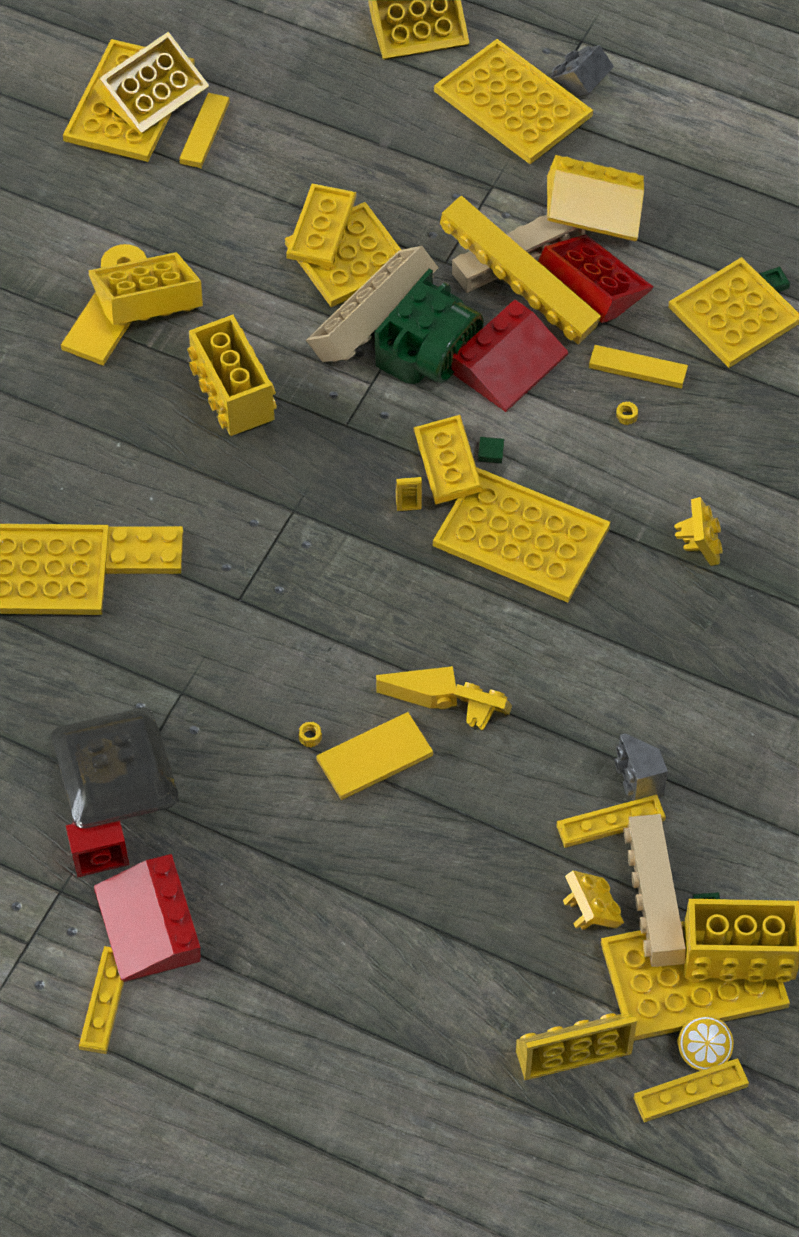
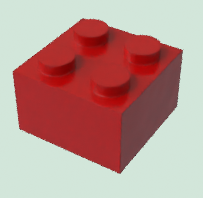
(97, 848)

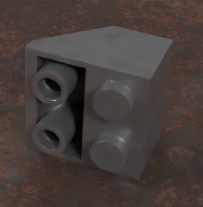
(582, 70)
(641, 768)

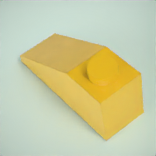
(422, 687)

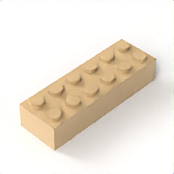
(370, 305)

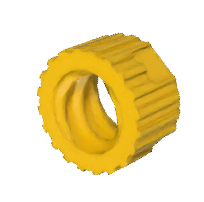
(627, 407)
(310, 726)

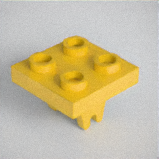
(701, 532)
(481, 704)
(594, 901)

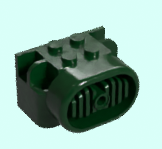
(425, 333)

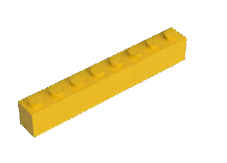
(519, 270)

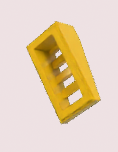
(409, 494)

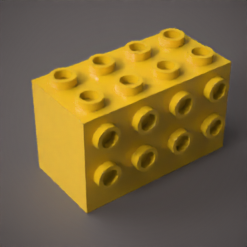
(231, 375)
(741, 939)

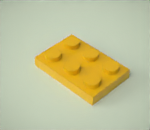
(144, 550)

